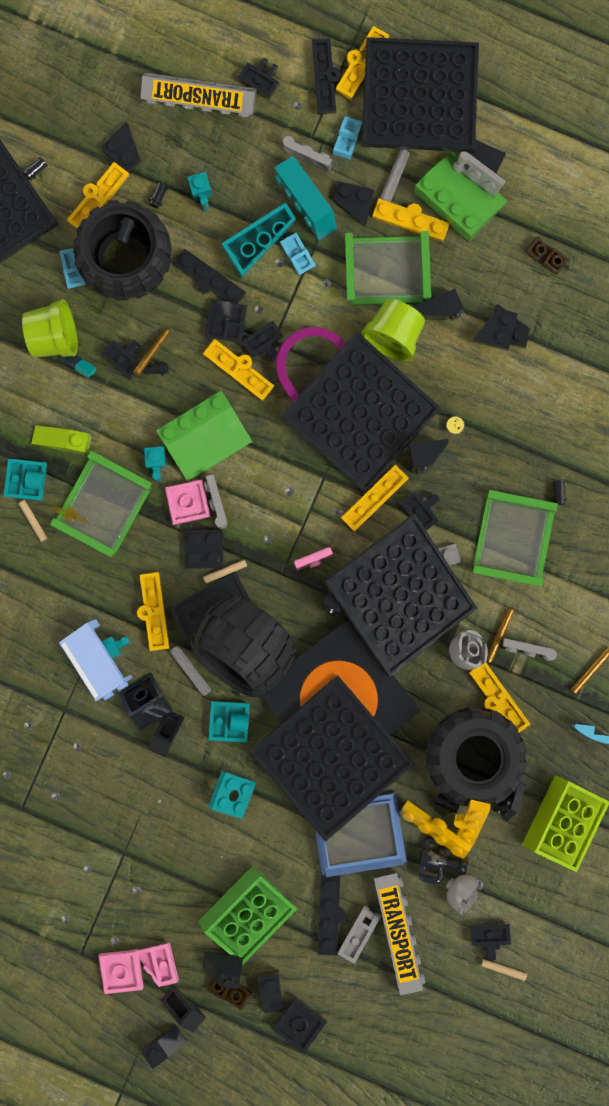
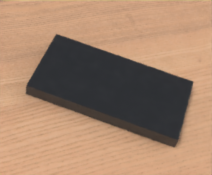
(191, 609)

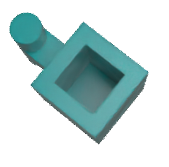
(200, 189)
(156, 460)
(114, 647)

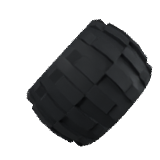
(102, 228)
(243, 646)
(444, 745)

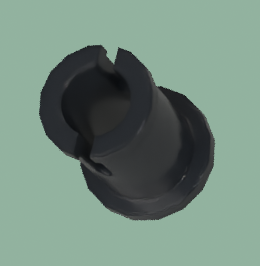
(35, 168)
(157, 196)
(125, 230)
(156, 368)
(559, 492)
(446, 803)

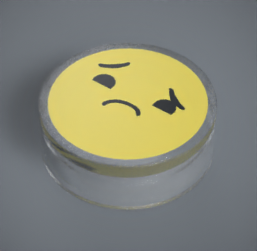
(455, 425)

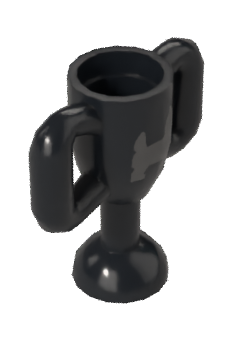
(437, 861)

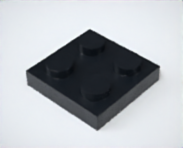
(203, 549)
(299, 1025)

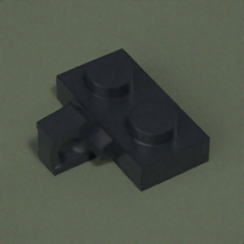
(264, 341)
(123, 357)
(421, 508)
(510, 806)
(490, 937)

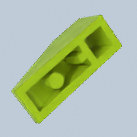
(62, 439)

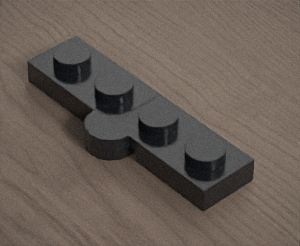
(325, 76)
(208, 278)
(329, 915)

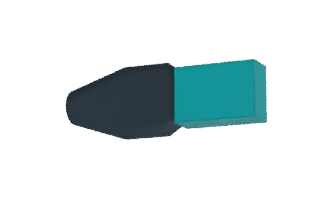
(80, 365)

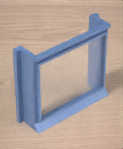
(366, 841)

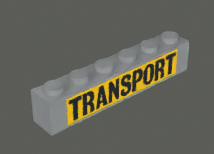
(198, 94)
(398, 933)

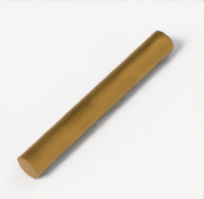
(151, 352)
(499, 635)
(590, 671)

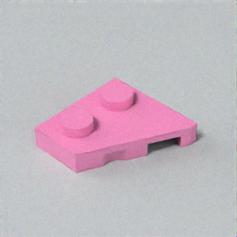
(159, 963)

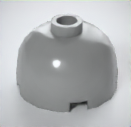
(468, 650)
(463, 892)

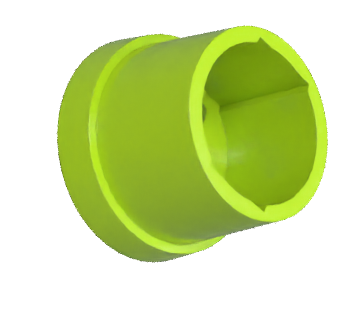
(395, 330)
(50, 331)

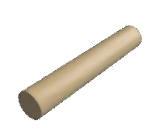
(32, 520)
(225, 571)
(503, 969)

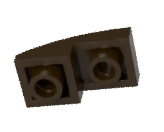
(546, 256)
(236, 997)

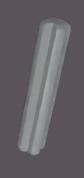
(395, 175)
(190, 670)

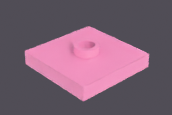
(187, 502)
(313, 559)
(121, 971)

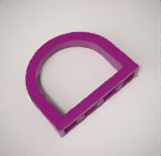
(280, 363)

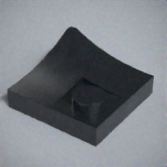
(226, 321)

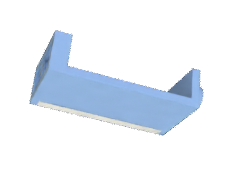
(93, 662)

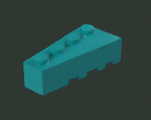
(306, 197)
(257, 239)

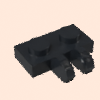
(257, 79)

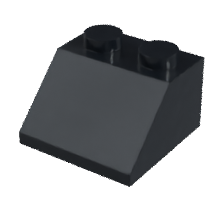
(424, 455)
(145, 701)

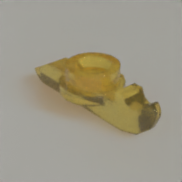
(70, 514)

